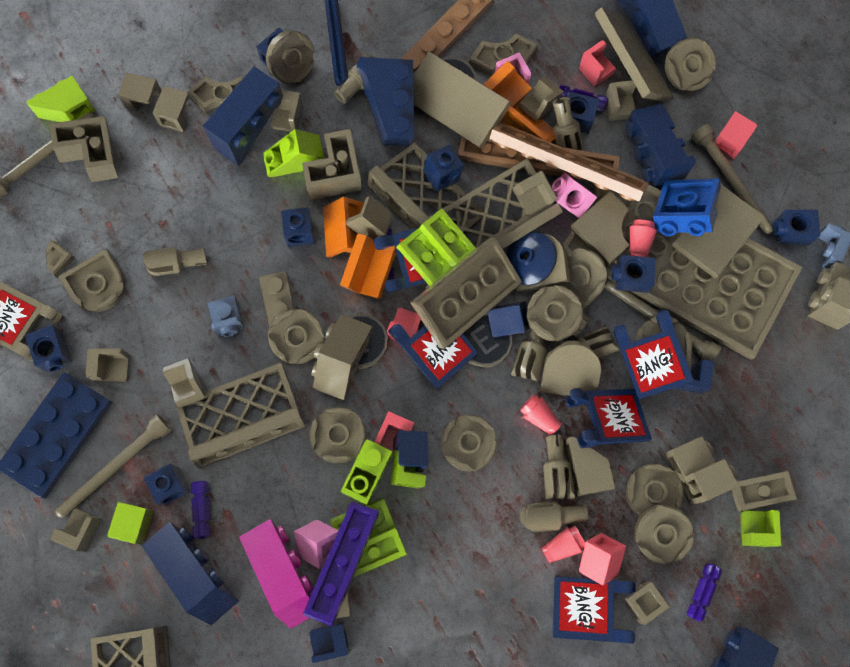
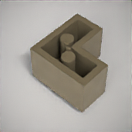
(86, 140)
(334, 174)
(832, 299)
(340, 356)
(699, 472)

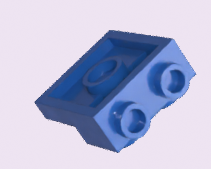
(687, 206)

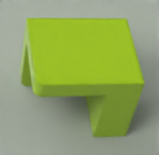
(406, 475)
(130, 523)
(760, 528)

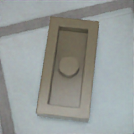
(276, 294)
(763, 491)

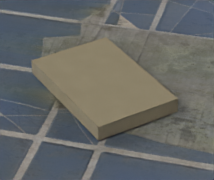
(731, 229)

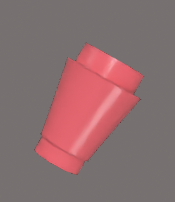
(641, 237)
(540, 414)
(564, 545)

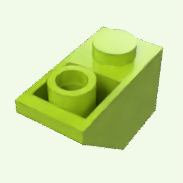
(61, 102)
(292, 151)
(367, 471)

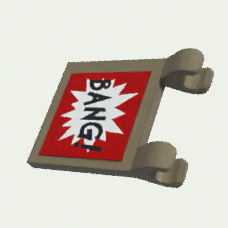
(18, 318)

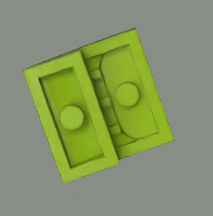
(436, 247)
(383, 543)

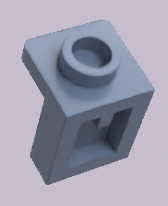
(838, 244)
(225, 316)

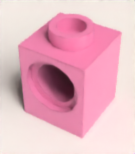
(579, 200)

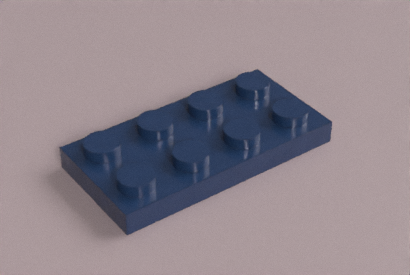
(54, 435)

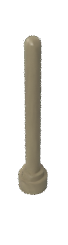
(705, 137)
(29, 163)
(705, 349)
(155, 429)

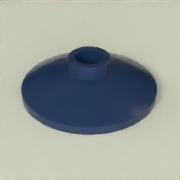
(540, 261)

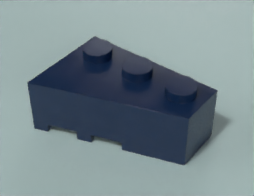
(655, 23)
(391, 97)
(243, 115)
(658, 146)
(189, 574)
(746, 650)

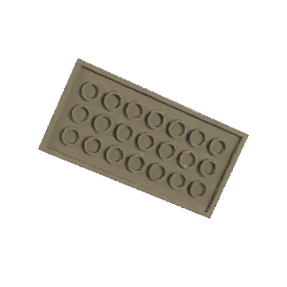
(730, 309)

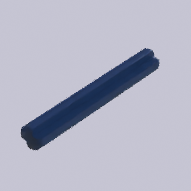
(336, 41)

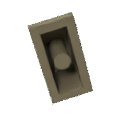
(590, 469)

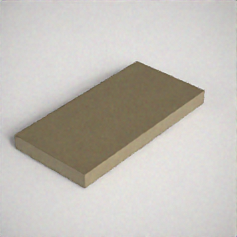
(633, 55)
(457, 100)
(466, 292)

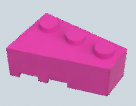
(278, 572)

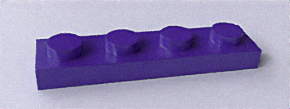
(341, 564)

